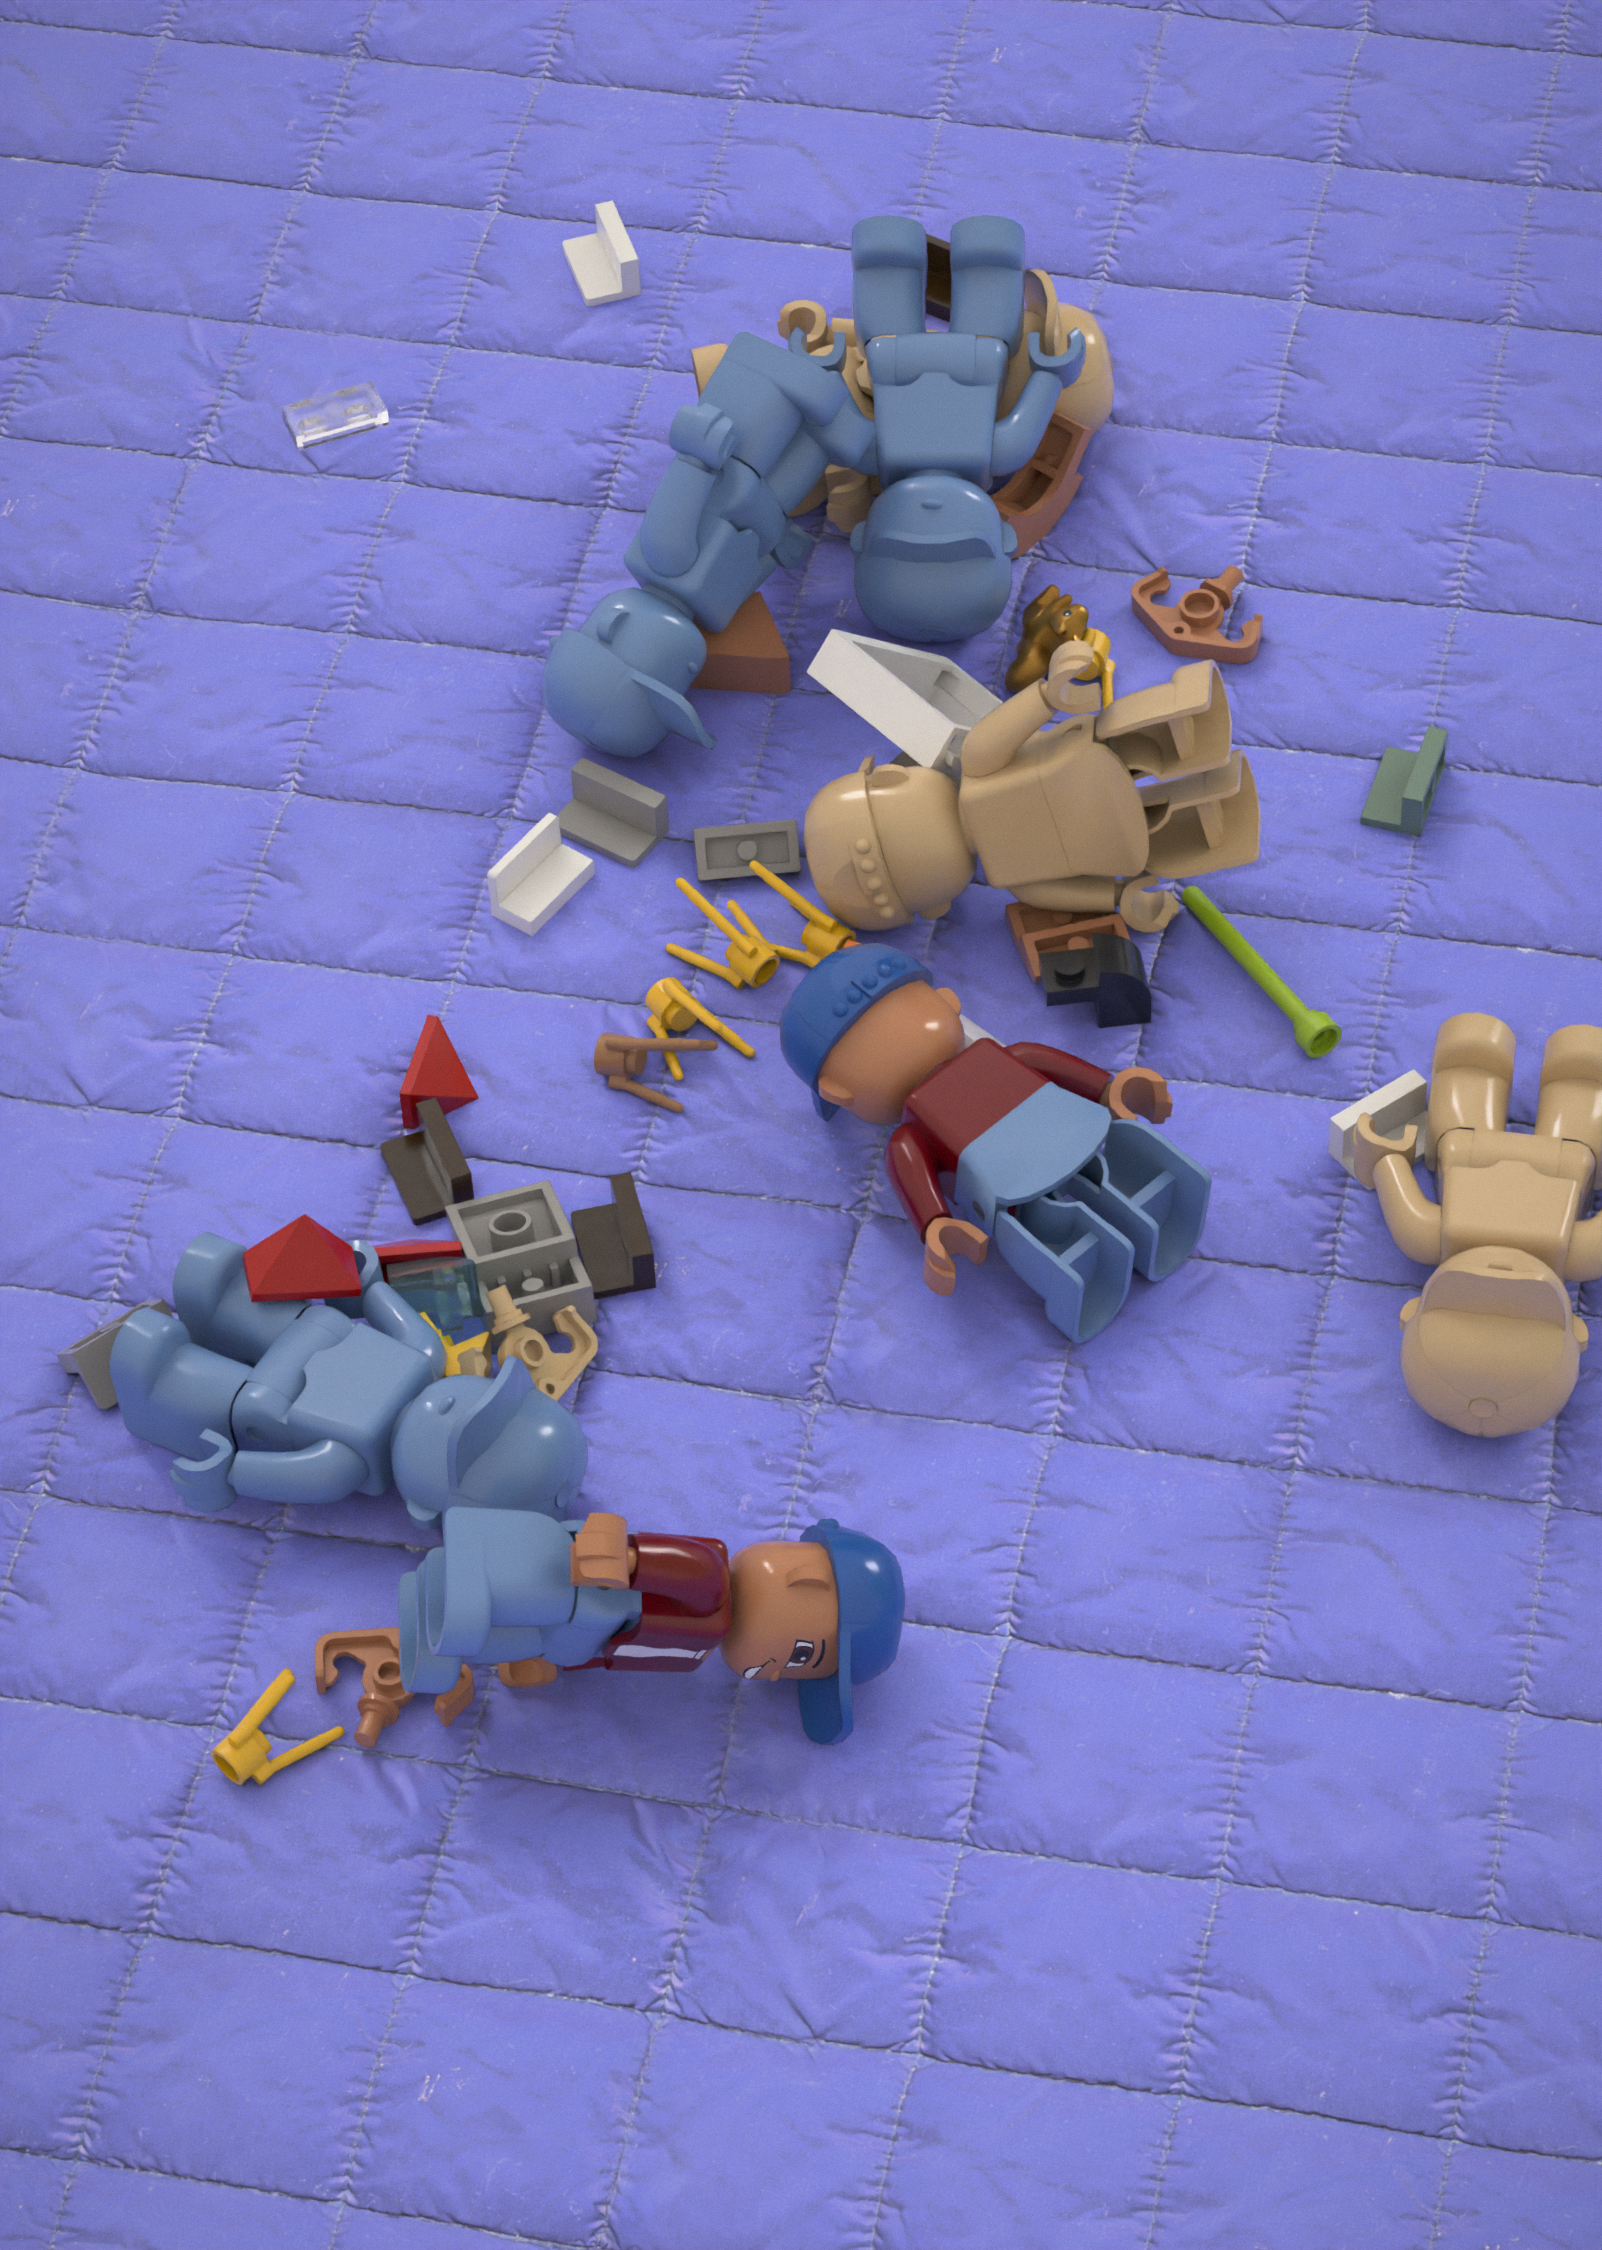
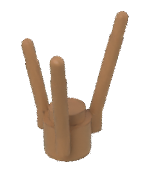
(626, 1055)

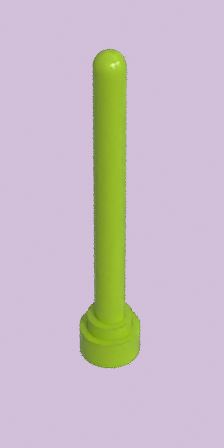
(1313, 1029)

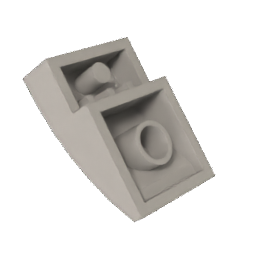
(528, 1246)

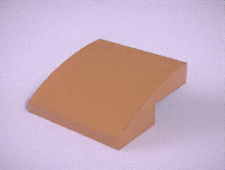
(1053, 931)

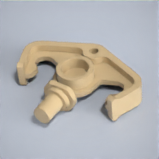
(549, 1370)

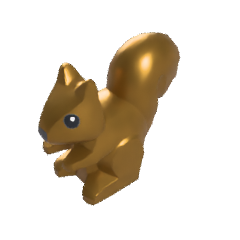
(1045, 626)

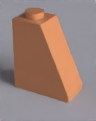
(746, 653)

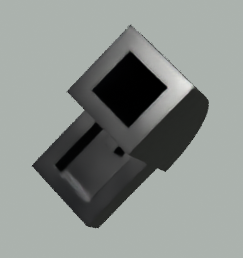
(1106, 973)

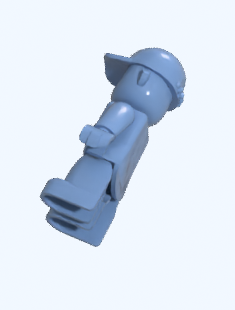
(933, 541)
(703, 546)
(333, 1401)

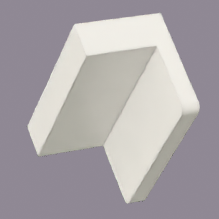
(604, 261)
(537, 877)
(1391, 1108)

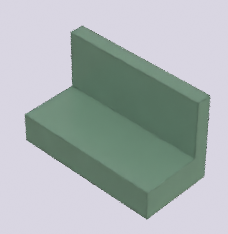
(1406, 785)

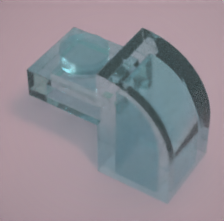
(439, 1287)

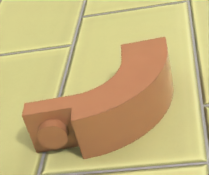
(1046, 483)

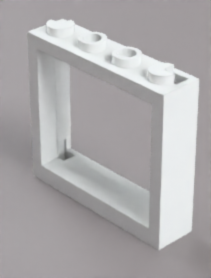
(905, 695)

